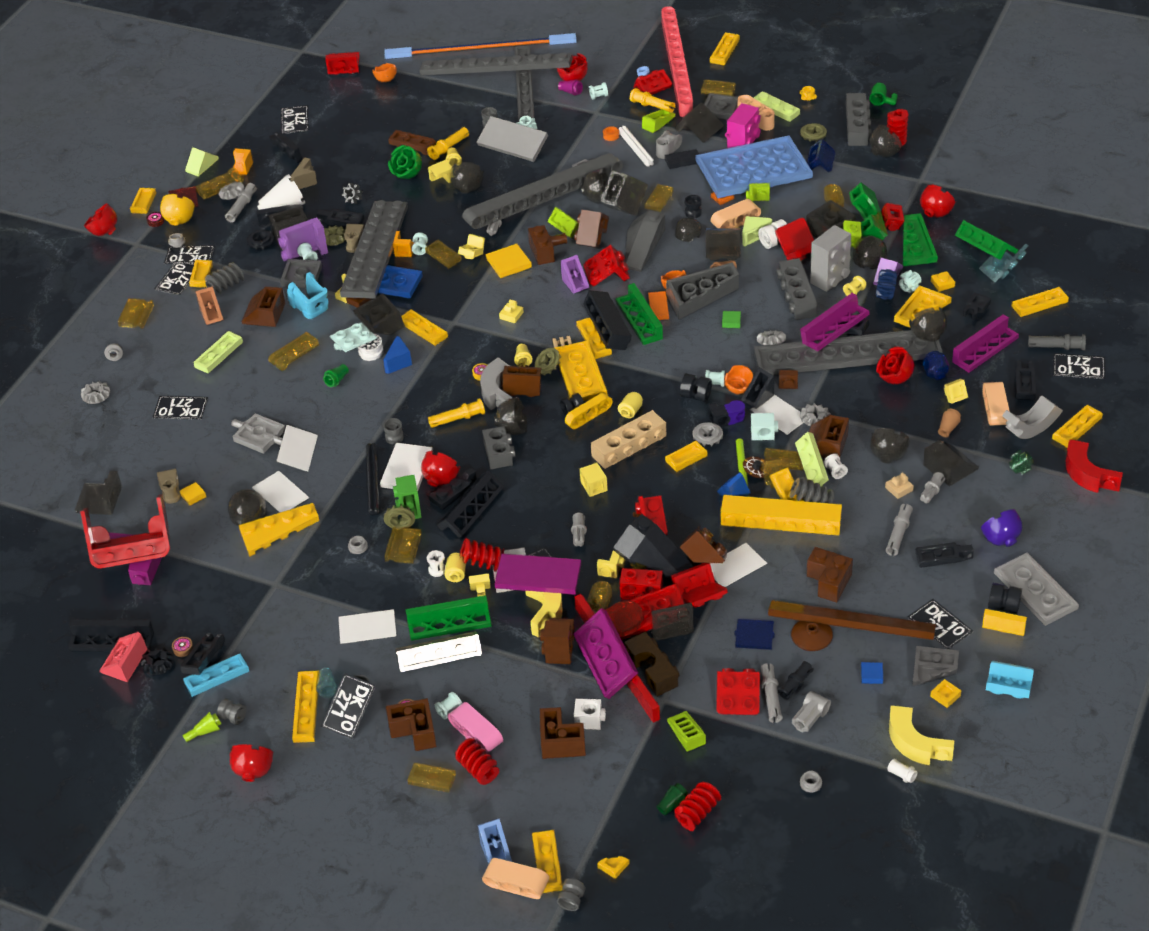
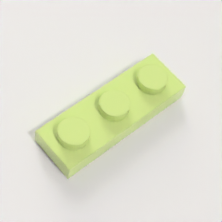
(780, 107)
(218, 352)
(811, 459)

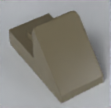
(304, 174)

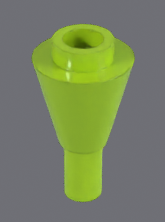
(206, 725)

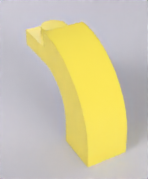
(551, 609)
(912, 743)

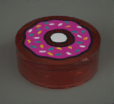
(155, 219)

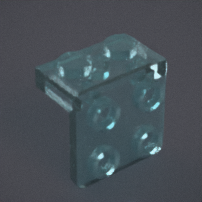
(998, 268)

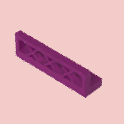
(829, 321)
(979, 343)

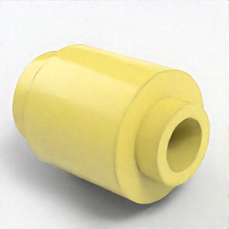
(630, 405)
(455, 568)

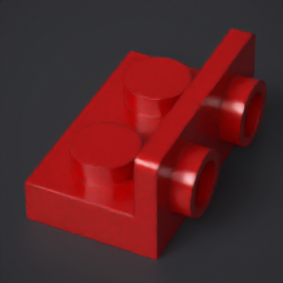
(654, 82)
(653, 509)

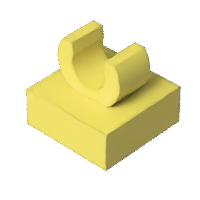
(511, 312)
(955, 391)
(479, 583)

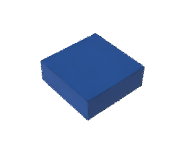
(872, 673)

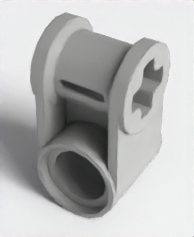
(667, 144)

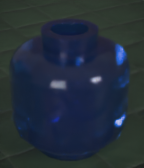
(936, 365)

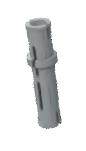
(243, 198)
(901, 523)
(770, 687)

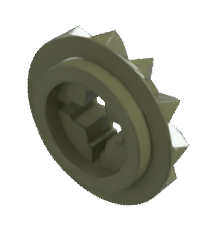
(808, 130)
(334, 239)
(544, 356)
(406, 520)

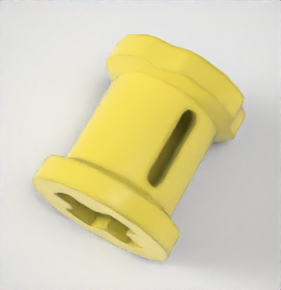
(854, 286)

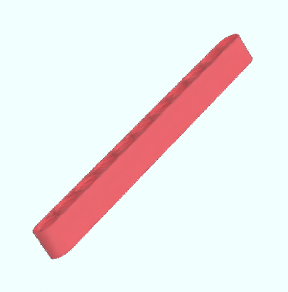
(677, 61)

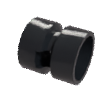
(689, 387)
(1005, 598)

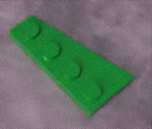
(917, 242)

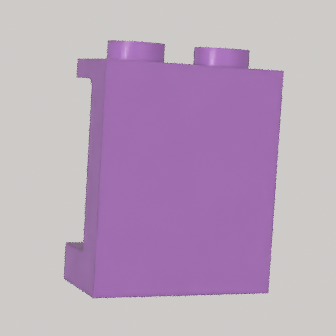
(305, 232)

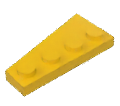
(268, 529)

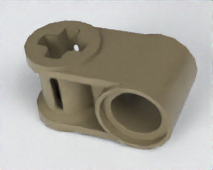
(353, 235)
(169, 485)

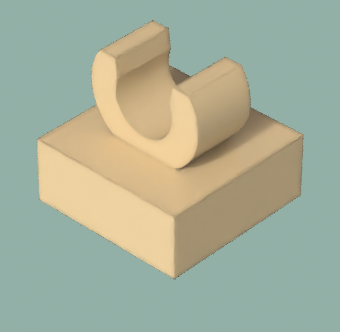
(899, 486)

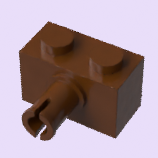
(542, 244)
(522, 380)

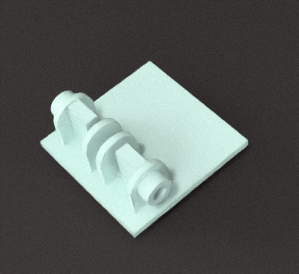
(352, 337)

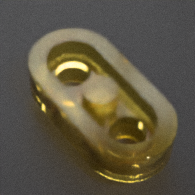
(834, 193)
(601, 595)

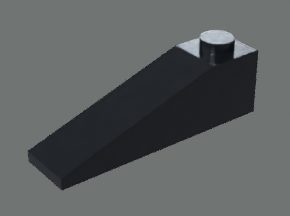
(650, 546)

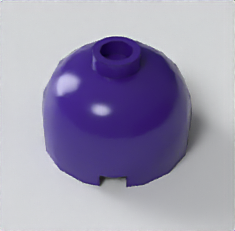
(1003, 529)

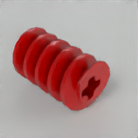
(898, 123)
(481, 553)
(476, 761)
(697, 805)

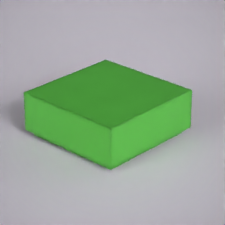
(731, 319)

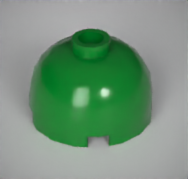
(405, 162)

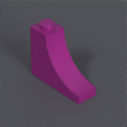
(142, 571)

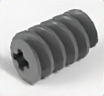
(224, 276)
(811, 491)

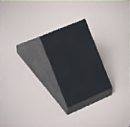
(759, 389)

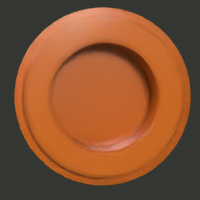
(611, 133)

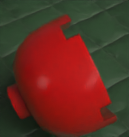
(577, 70)
(935, 202)
(102, 222)
(895, 366)
(438, 469)
(250, 762)

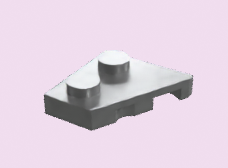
(934, 664)

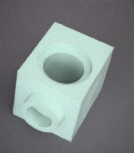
(763, 426)

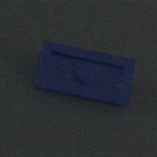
(822, 155)

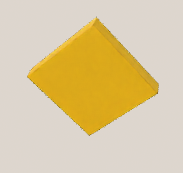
(508, 260)

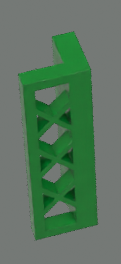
(983, 240)
(645, 315)
(447, 614)

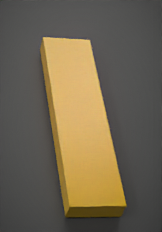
(305, 707)

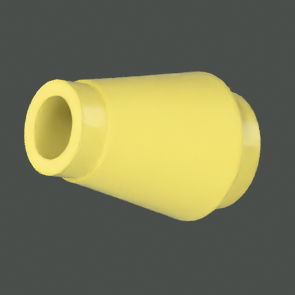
(453, 157)
(522, 356)

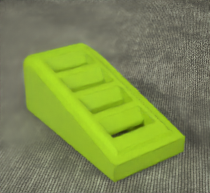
(656, 120)
(691, 742)

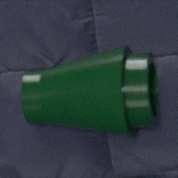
(672, 798)

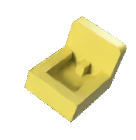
(473, 247)
(612, 567)

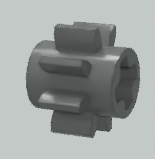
(352, 193)

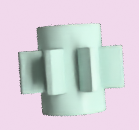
(527, 121)
(909, 281)

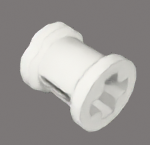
(837, 469)
(434, 564)

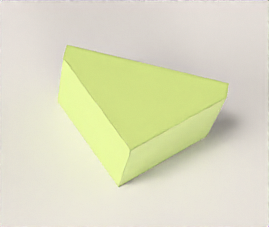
(200, 161)
(751, 228)

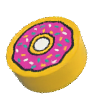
(477, 370)

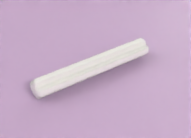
(636, 146)

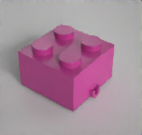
(743, 126)

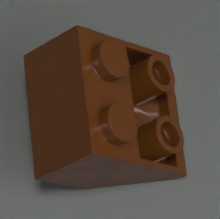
(265, 307)
(830, 434)
(702, 548)

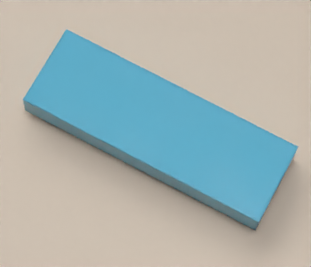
(216, 675)

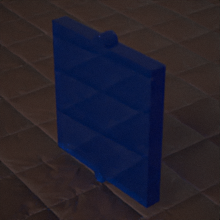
(754, 634)

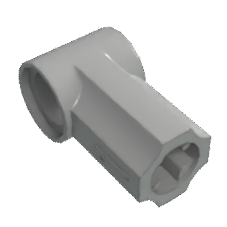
(813, 707)

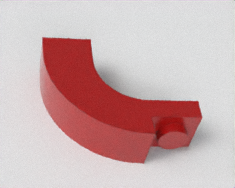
(1086, 473)

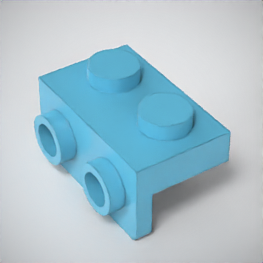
(1010, 679)

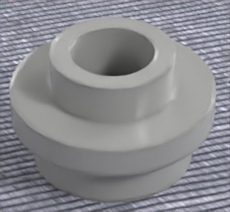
(176, 240)
(116, 348)
(357, 545)
(810, 776)

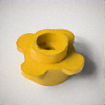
(808, 93)

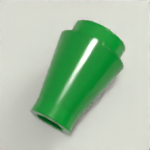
(334, 376)

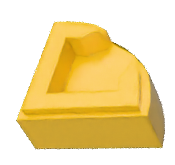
(613, 866)

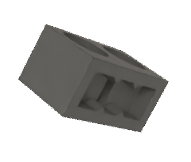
(498, 448)

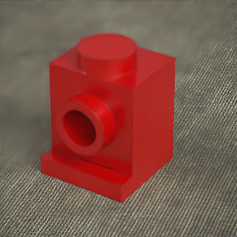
(895, 220)

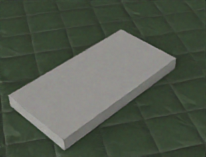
(512, 138)
(1039, 590)

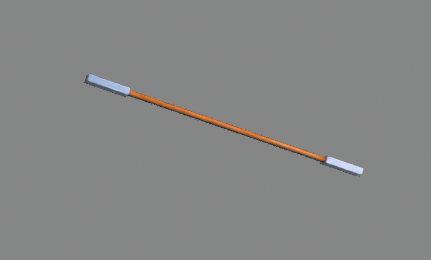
(408, 51)

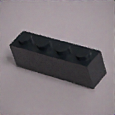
(607, 320)

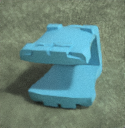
(314, 291)

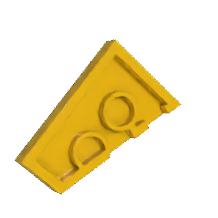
(920, 300)

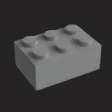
(830, 258)

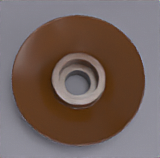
(811, 635)

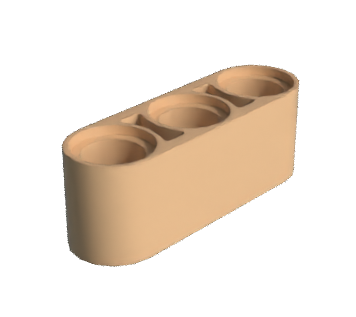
(767, 114)
(735, 215)
(995, 402)
(515, 878)

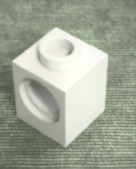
(589, 712)

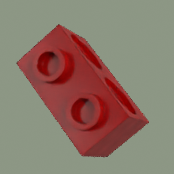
(639, 582)

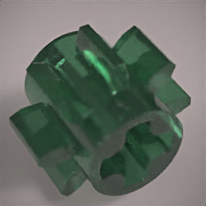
(1021, 462)

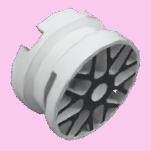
(371, 350)

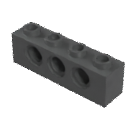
(858, 119)
(797, 289)

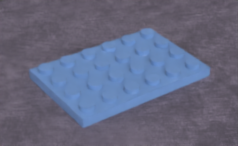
(766, 161)

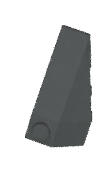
(642, 238)

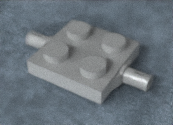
(258, 433)

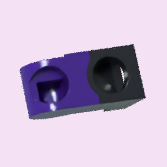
(727, 414)

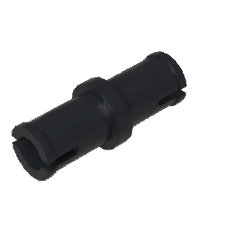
(795, 680)

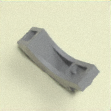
(491, 381)
(1034, 420)

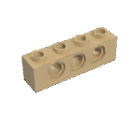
(628, 439)

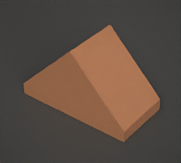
(209, 305)

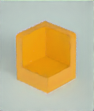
(243, 160)
(402, 247)

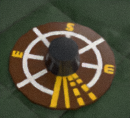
(753, 466)

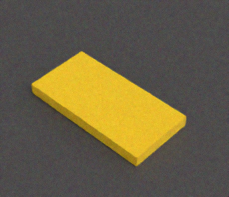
(580, 370)

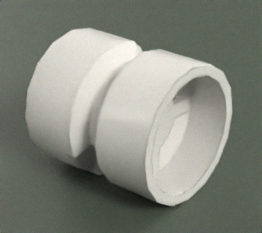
(767, 234)

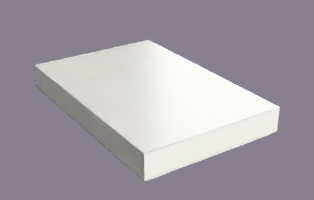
(404, 461)

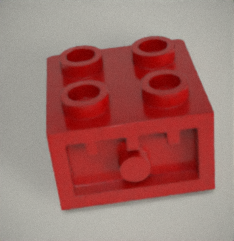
(343, 62)

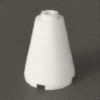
(282, 194)

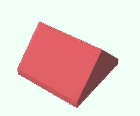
(125, 657)

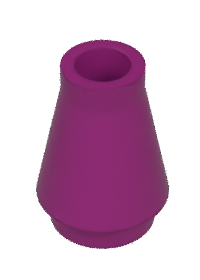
(572, 87)

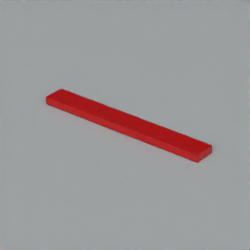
(635, 684)

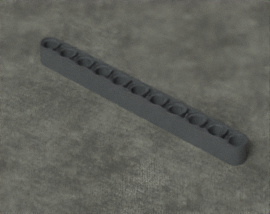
(538, 192)

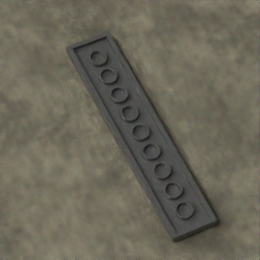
(374, 250)
(841, 352)

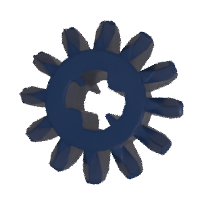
(886, 284)

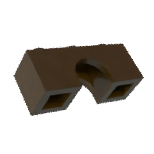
(645, 651)

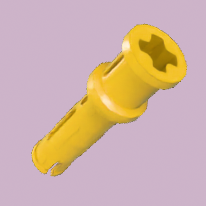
(646, 99)
(443, 145)
(464, 411)

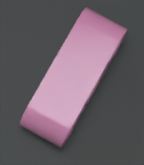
(474, 725)

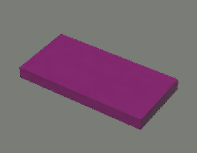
(538, 574)
(605, 653)

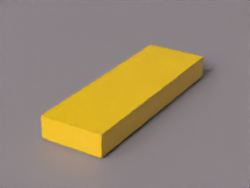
(724, 48)
(1039, 301)
(424, 327)
(590, 334)
(1077, 425)
(547, 858)

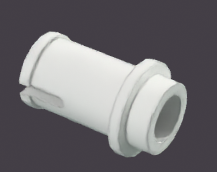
(907, 773)

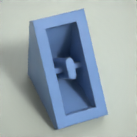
(493, 841)

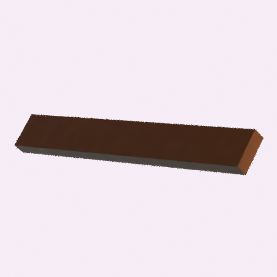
(852, 620)

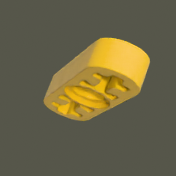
(597, 406)

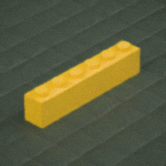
(781, 514)

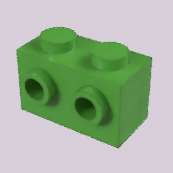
(407, 493)

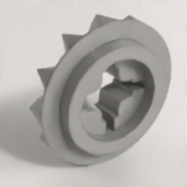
(231, 191)
(771, 337)
(94, 397)
(809, 418)
(707, 428)

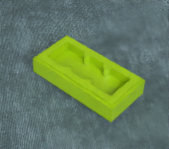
(563, 222)

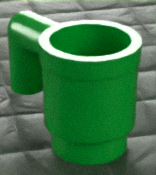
(878, 95)

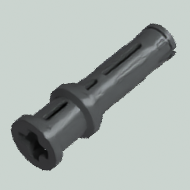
(1066, 341)

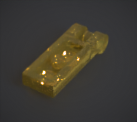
(214, 185)
(293, 351)

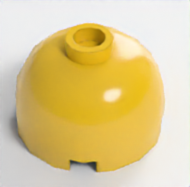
(176, 210)

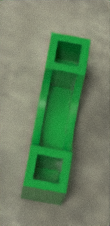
(866, 203)

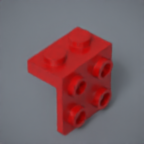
(795, 239)
(605, 264)
(698, 585)
(738, 692)

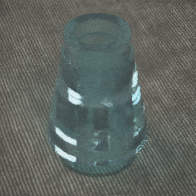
(326, 683)

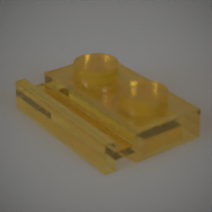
(135, 313)
(403, 545)

